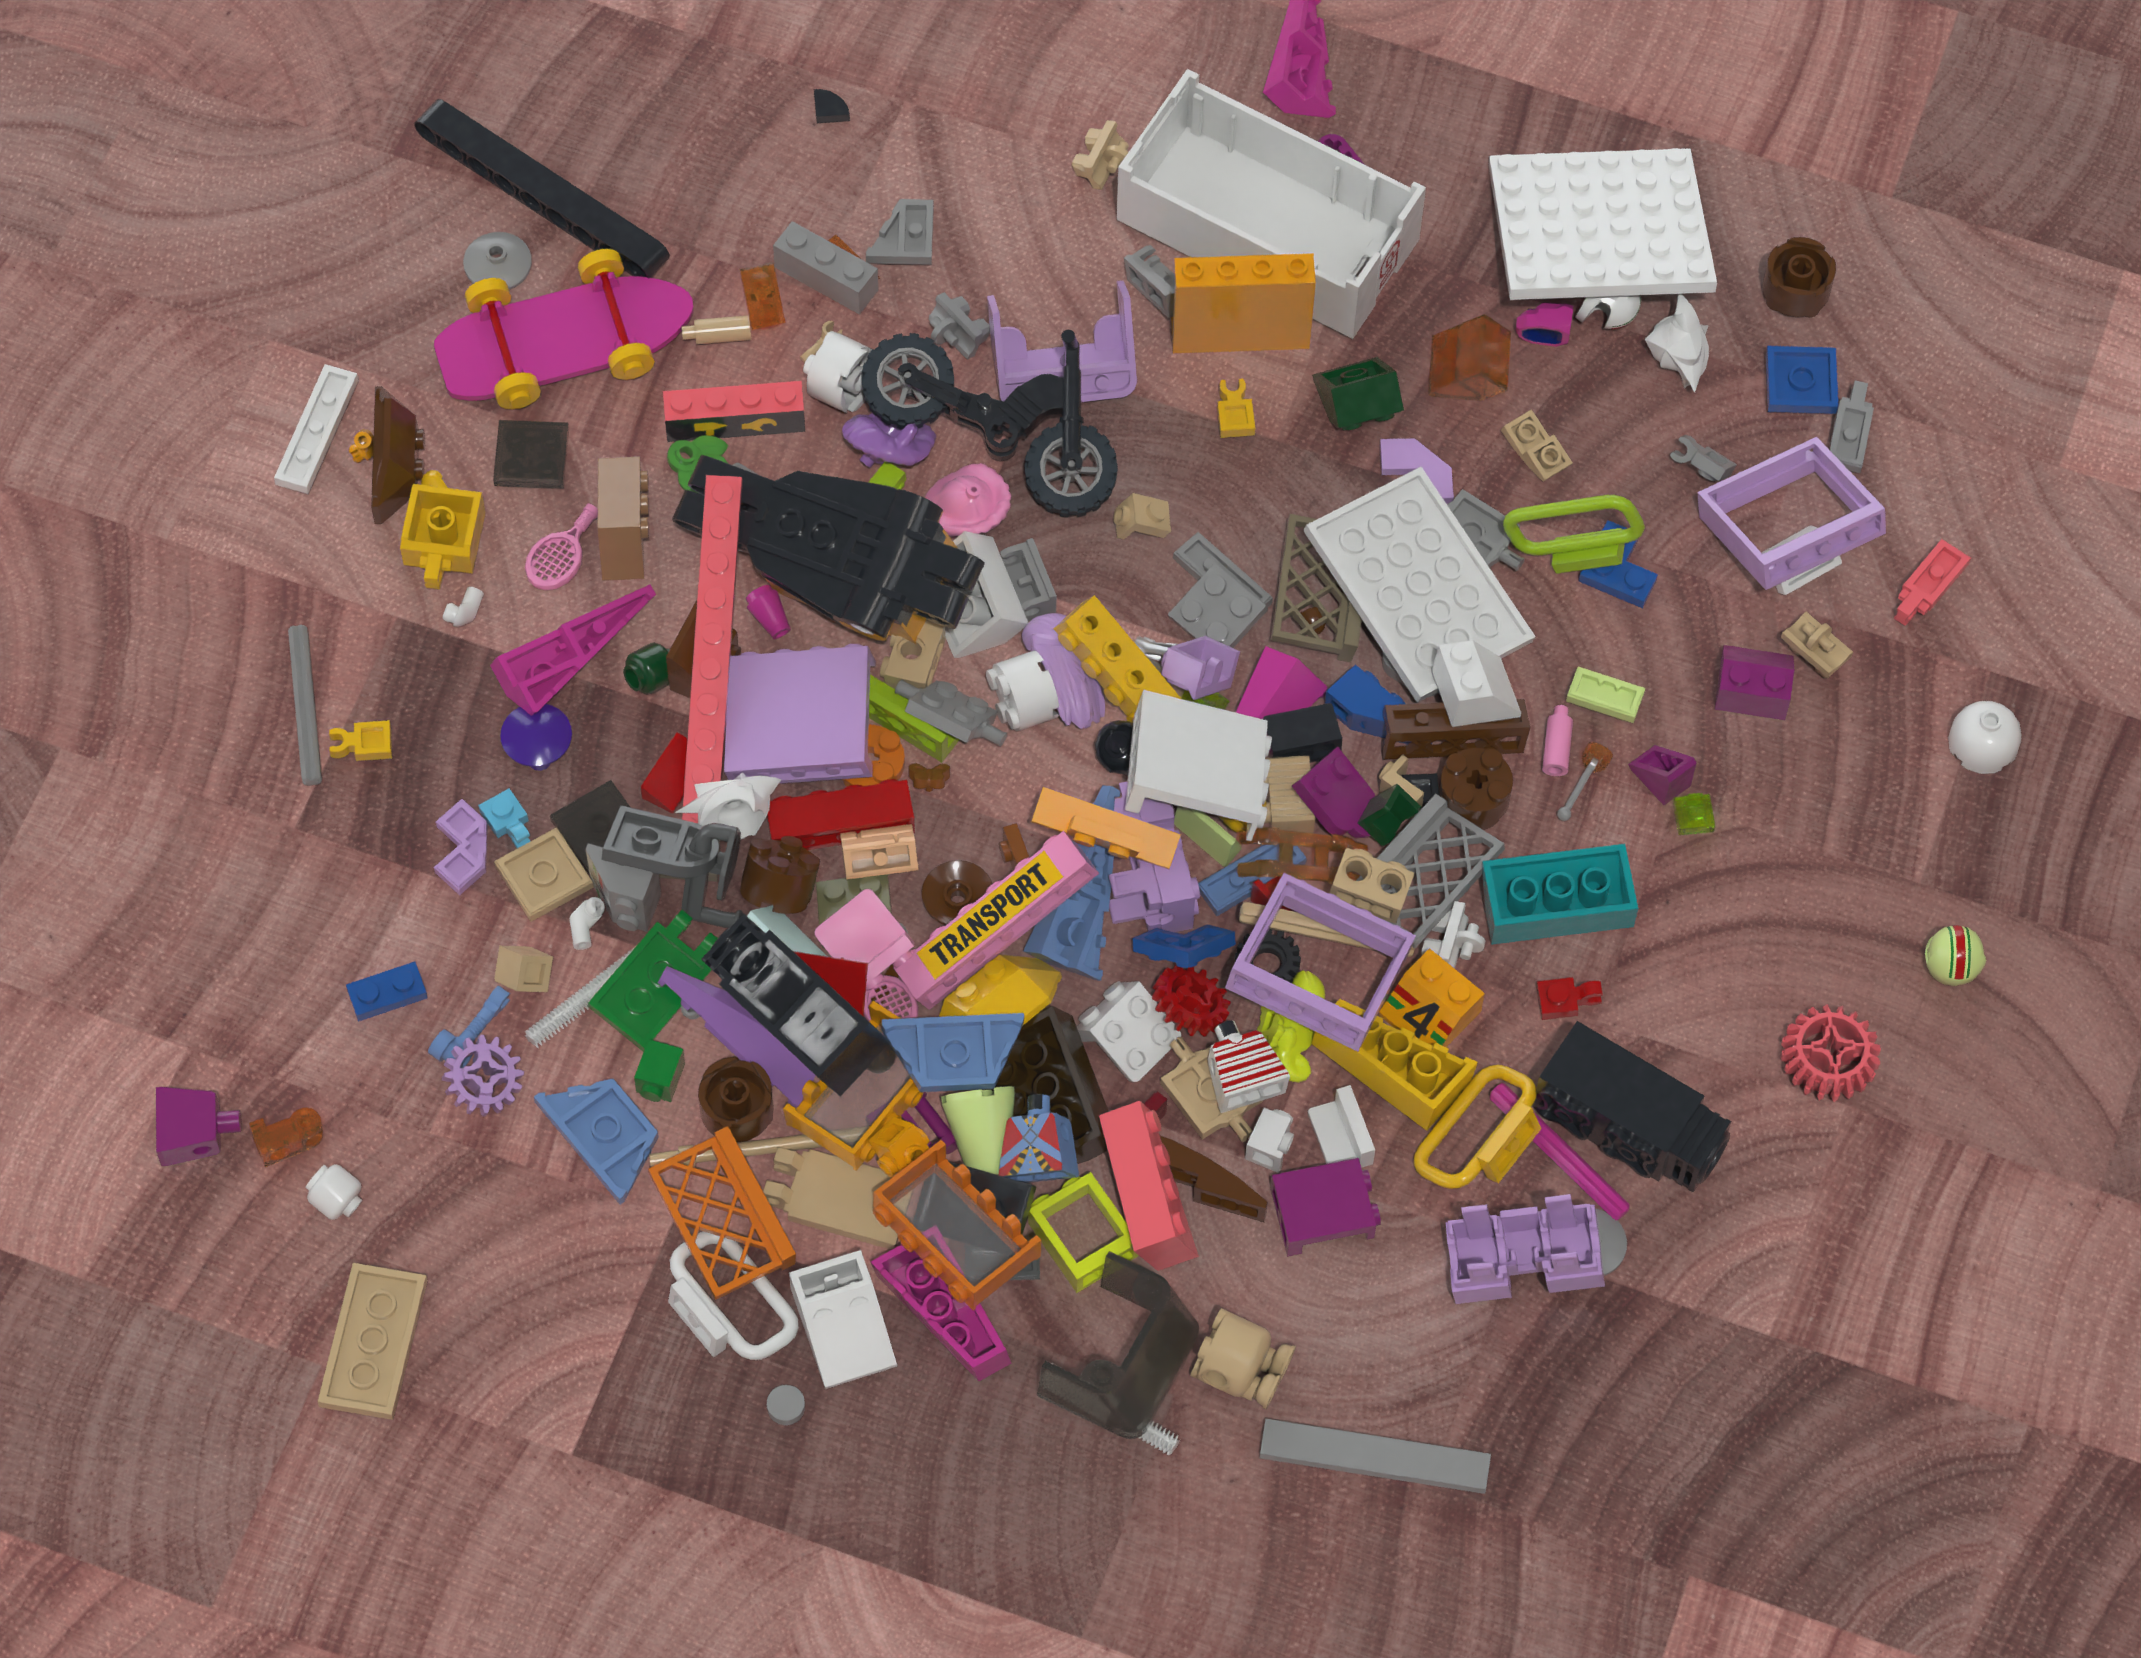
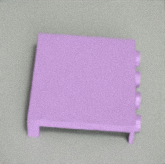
(799, 714)

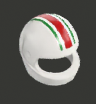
(1619, 309)

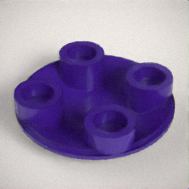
(536, 738)

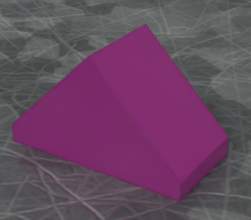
(1664, 772)

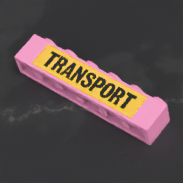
(996, 919)

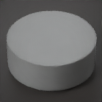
(785, 1405)

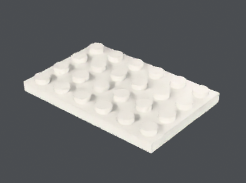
(1416, 578)

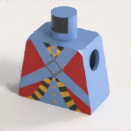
(1038, 1145)

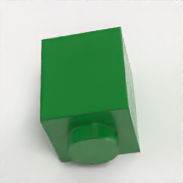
(659, 1071)

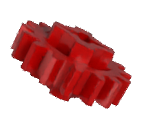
(1190, 1000)

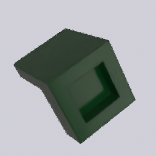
(1387, 812)

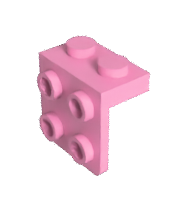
(867, 934)

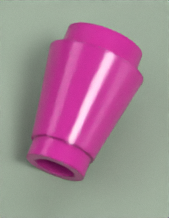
(768, 610)

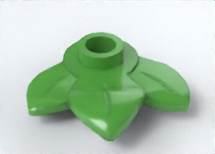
(703, 445)

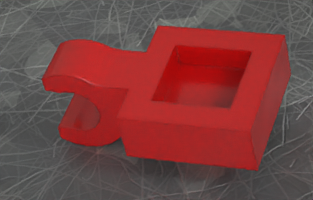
(1561, 998)

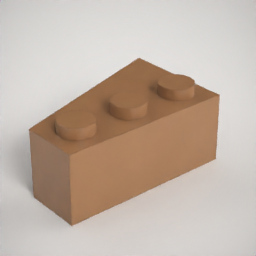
(621, 517)

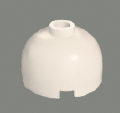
(1985, 737)

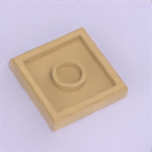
(543, 874)

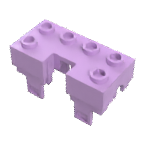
(1151, 892)
(1523, 1241)

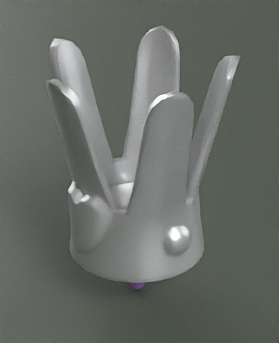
(1153, 650)

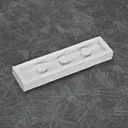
(316, 429)

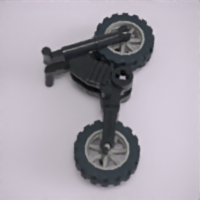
(994, 418)

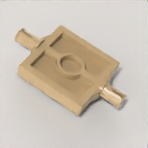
(1195, 1096)

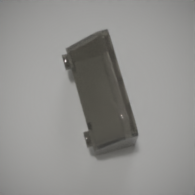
(1130, 1394)

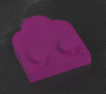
(1336, 794)

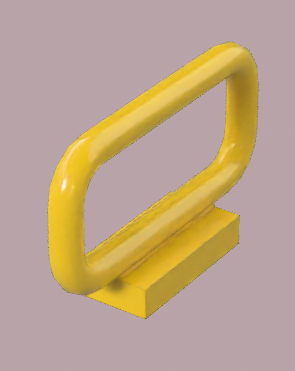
(1501, 1147)

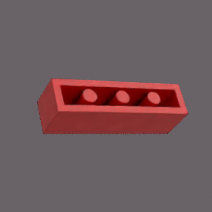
(823, 815)

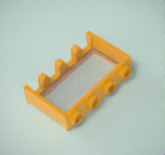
(849, 1121)

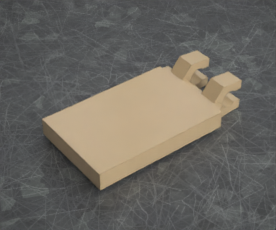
(830, 1196)

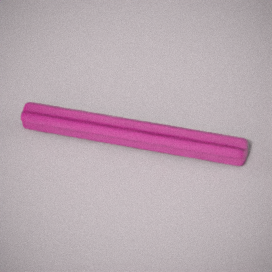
(1567, 1159)

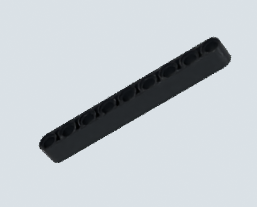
(540, 188)

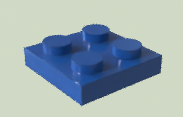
(1801, 379)

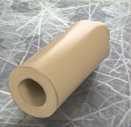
(718, 330)

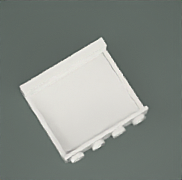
(1199, 759)

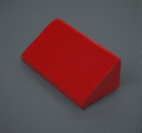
(666, 780)

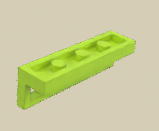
(889, 711)

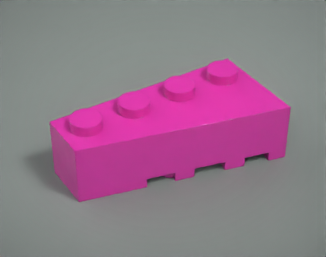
(959, 1328)

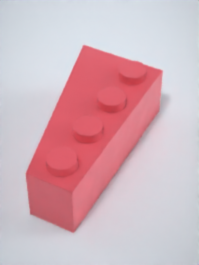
(1147, 1186)

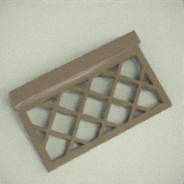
(1348, 621)

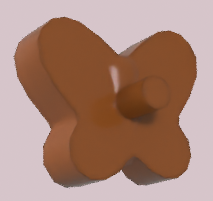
(929, 778)

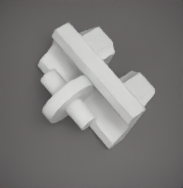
(1456, 936)

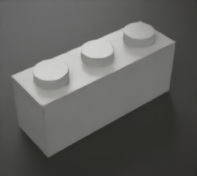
(825, 267)

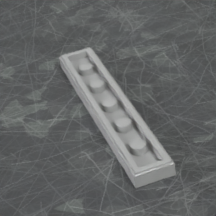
(1375, 1456)

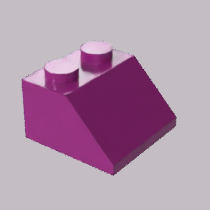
(1755, 682)

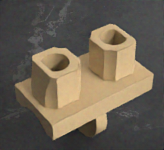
(1106, 154)
(1817, 645)

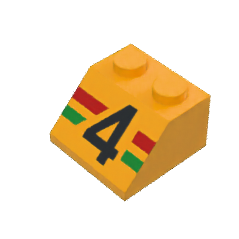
(1433, 1001)

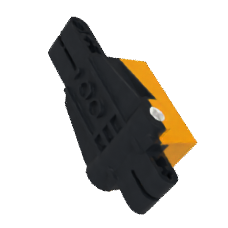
(846, 548)

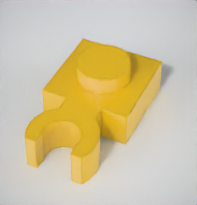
(1235, 412)
(368, 741)

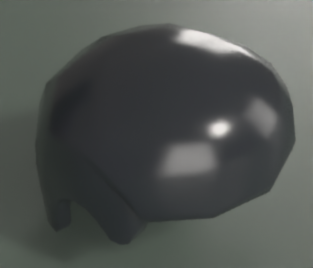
(1114, 746)

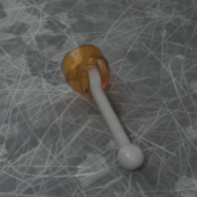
(1594, 759)

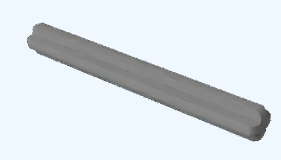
(304, 705)

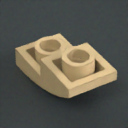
(1535, 447)

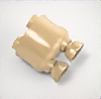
(1235, 1356)

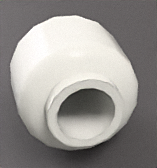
(334, 1192)

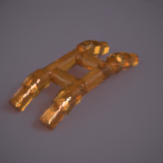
(1286, 841)

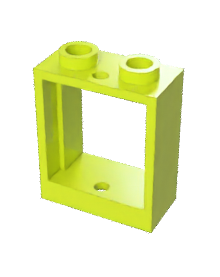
(1091, 1268)

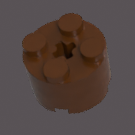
(1798, 277)
(1477, 785)
(779, 874)
(748, 1086)

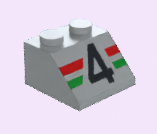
(627, 892)

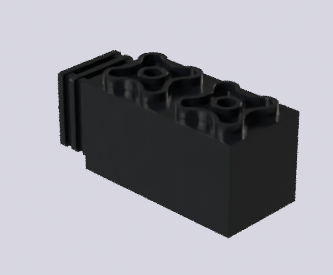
(795, 1004)
(1630, 1109)

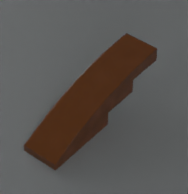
(1213, 1183)

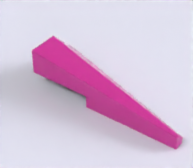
(1297, 69)
(543, 666)
(1280, 686)

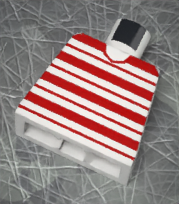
(1244, 1068)

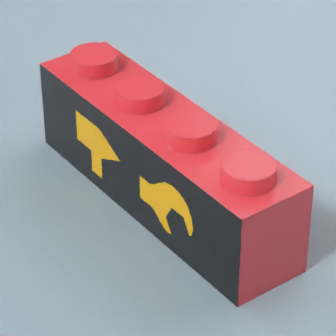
(734, 411)

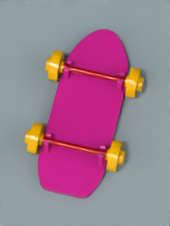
(559, 335)

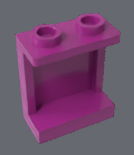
(1323, 1204)

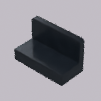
(1304, 732)

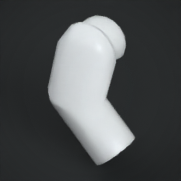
(466, 611)

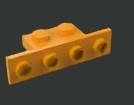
(1106, 828)

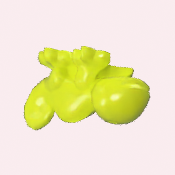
(1289, 1037)

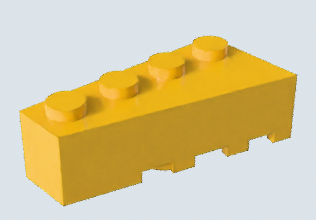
(1402, 1069)

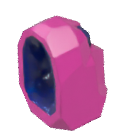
(1546, 324)

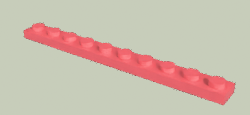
(712, 635)

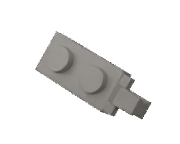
(1852, 428)

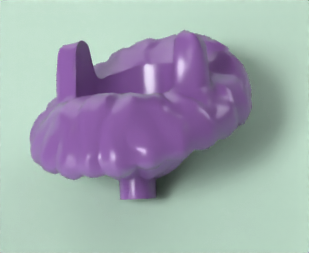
(887, 442)

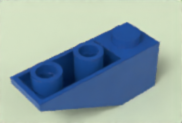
(1361, 701)

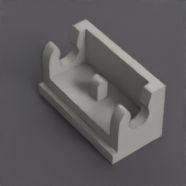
(1152, 279)
(1030, 579)

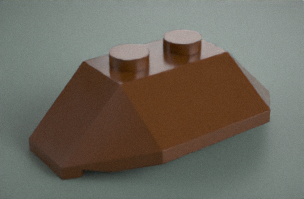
(394, 455)

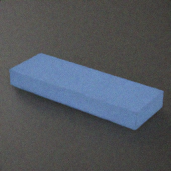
(1227, 889)

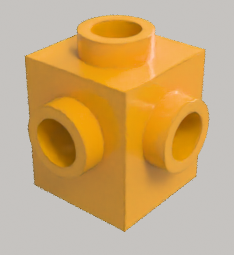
(898, 1145)

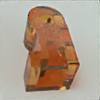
(287, 1136)

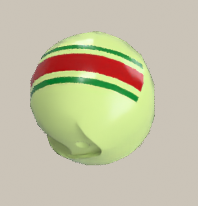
(1955, 955)

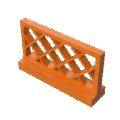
(754, 1207)

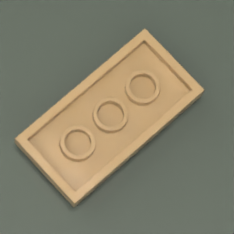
(372, 1341)

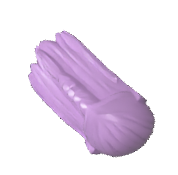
(1077, 693)

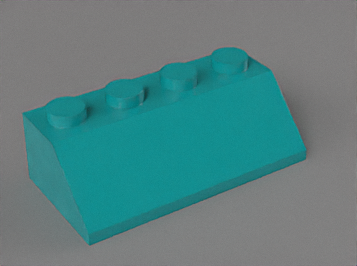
(1559, 894)

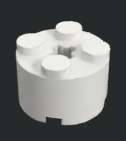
(837, 372)
(1023, 691)

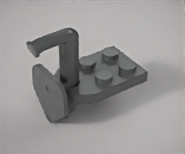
(680, 851)

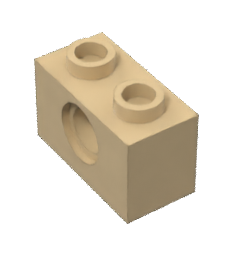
(916, 671)

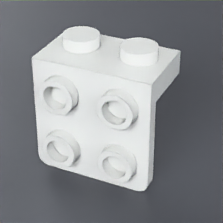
(1128, 1029)

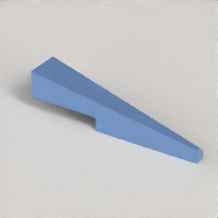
(1073, 931)

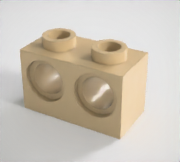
(1368, 892)

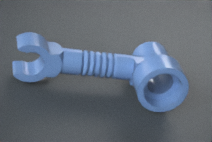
(445, 1041)

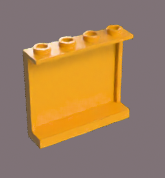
(1243, 303)

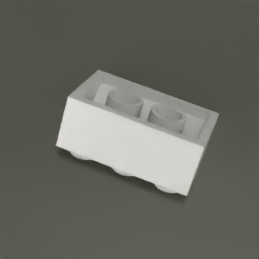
(993, 606)

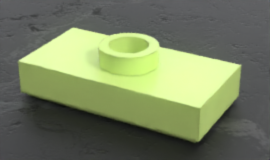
(1605, 694)

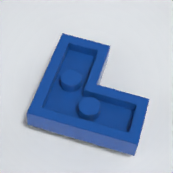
(1622, 580)
(1184, 949)

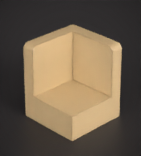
(523, 968)

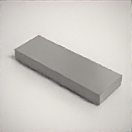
(1199, 555)

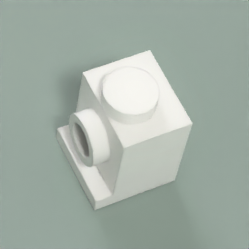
(1270, 1139)

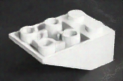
(842, 1319)

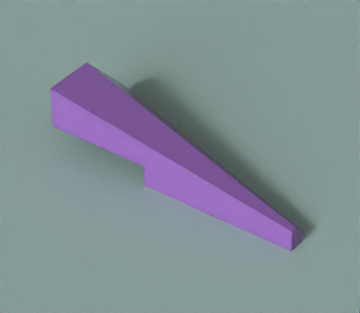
(740, 1032)

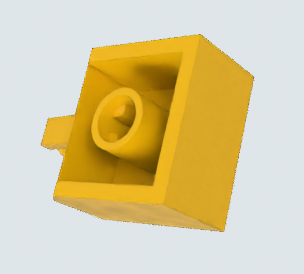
(442, 531)

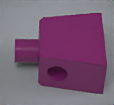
(190, 1124)

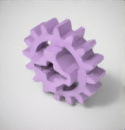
(467, 1076)

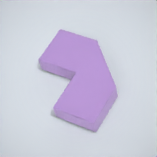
(1406, 455)
(469, 858)

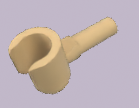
(827, 327)

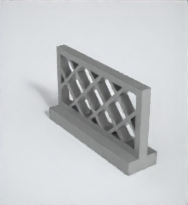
(1418, 837)

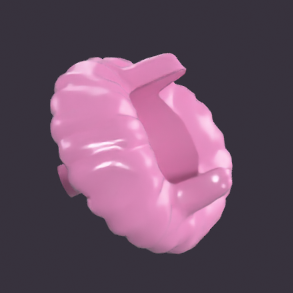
(971, 500)

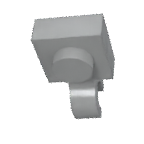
(1710, 463)

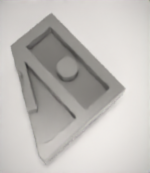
(906, 235)

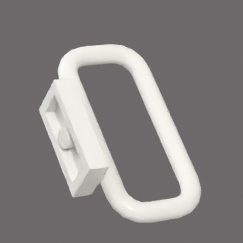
(707, 1319)

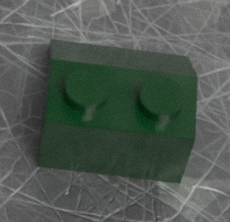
(1359, 393)

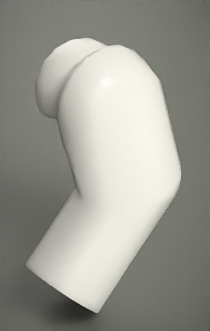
(583, 919)

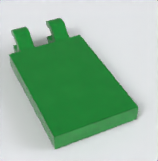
(632, 996)

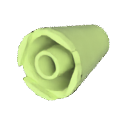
(979, 1124)

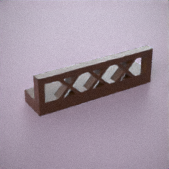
(1430, 722)

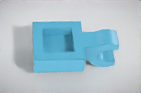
(506, 816)

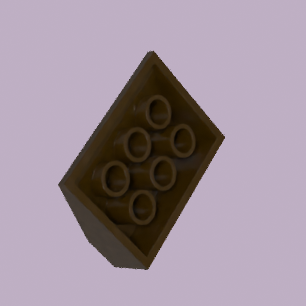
(1054, 1063)

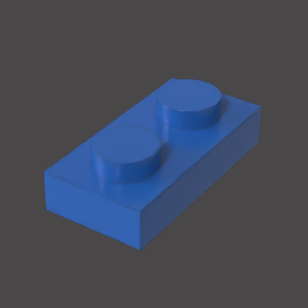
(386, 991)

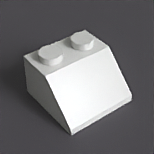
(1473, 684)

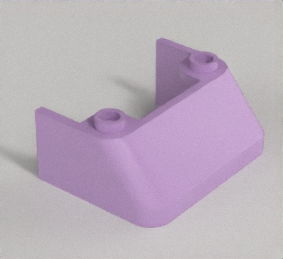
(1105, 365)

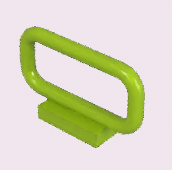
(1579, 550)

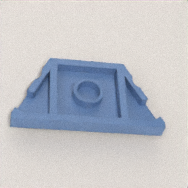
(954, 1050)
(603, 1131)

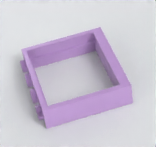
(1810, 549)
(1299, 1003)

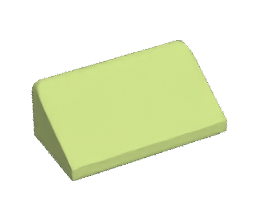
(1207, 834)

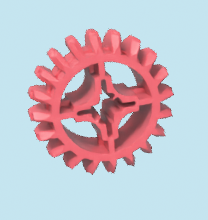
(1856, 1047)

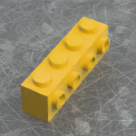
(1110, 656)

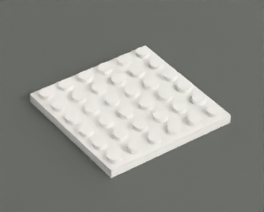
(1601, 224)

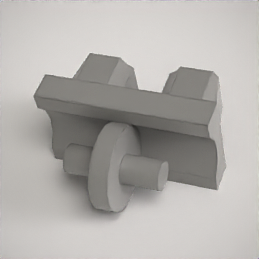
(954, 326)

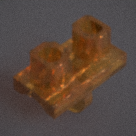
(762, 295)

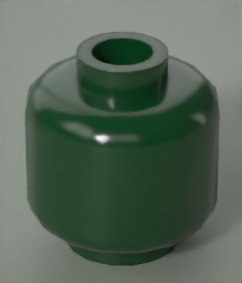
(647, 669)

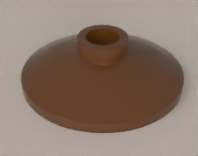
(953, 880)

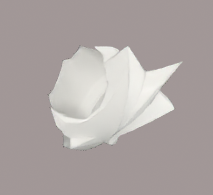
(1681, 343)
(734, 802)

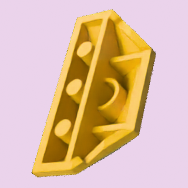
(1005, 987)

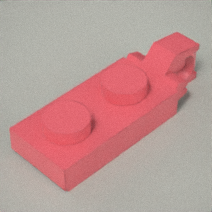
(1930, 581)

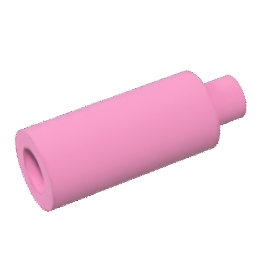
(1557, 742)

